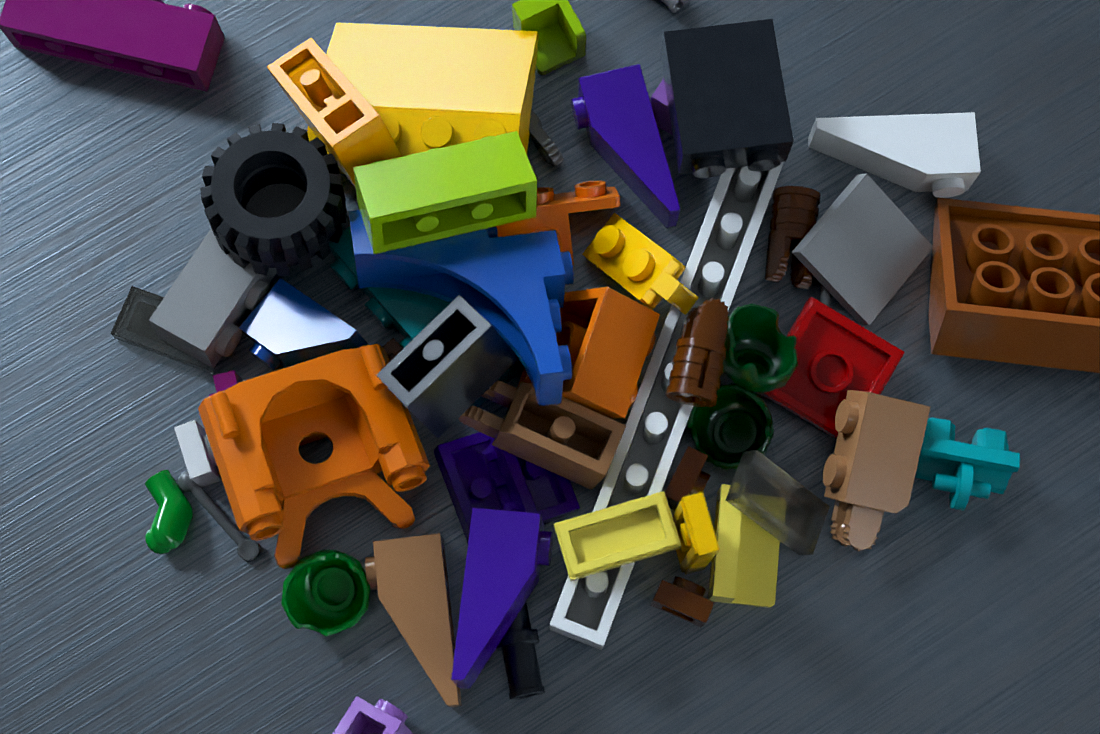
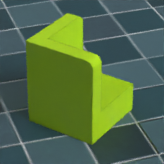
(559, 30)

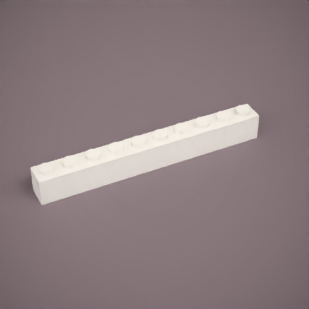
(655, 421)

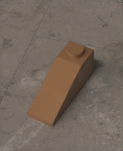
(416, 595)

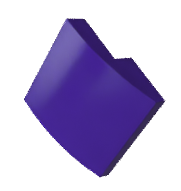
(497, 480)

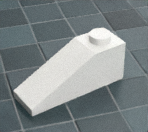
(910, 150)

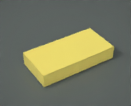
(617, 535)

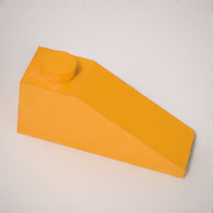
(333, 108)

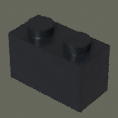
(448, 366)

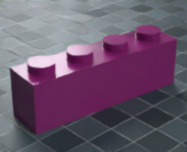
(121, 35)

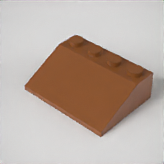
(1015, 285)

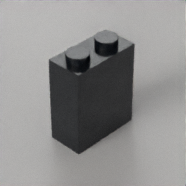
(726, 98)

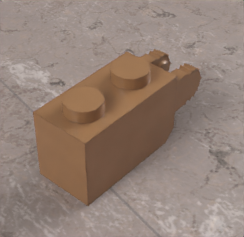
(553, 436)
(872, 463)

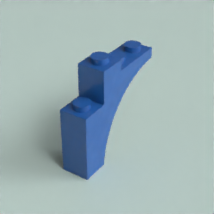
(506, 279)

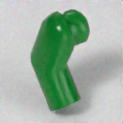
(172, 516)

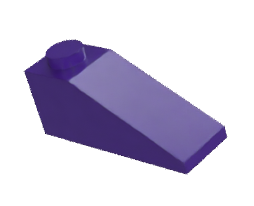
(626, 135)
(498, 579)

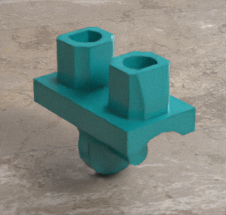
(965, 467)

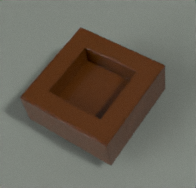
(687, 478)
(683, 600)

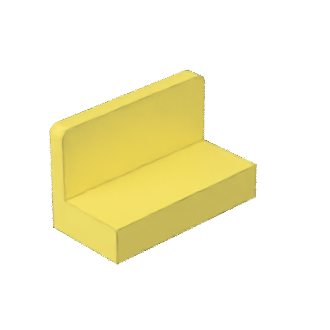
(746, 559)

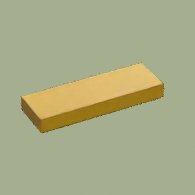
(695, 534)

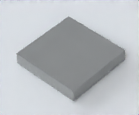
(863, 249)

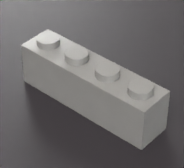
(214, 293)

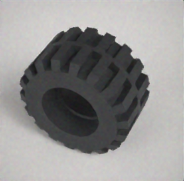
(267, 160)

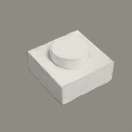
(197, 454)

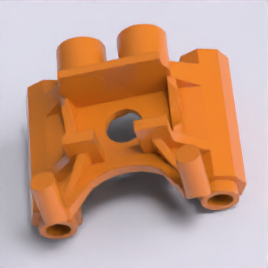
(264, 421)

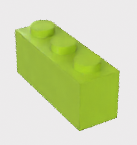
(445, 192)

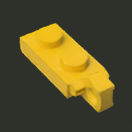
(639, 265)

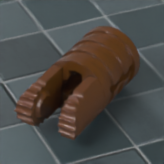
(793, 216)
(700, 356)

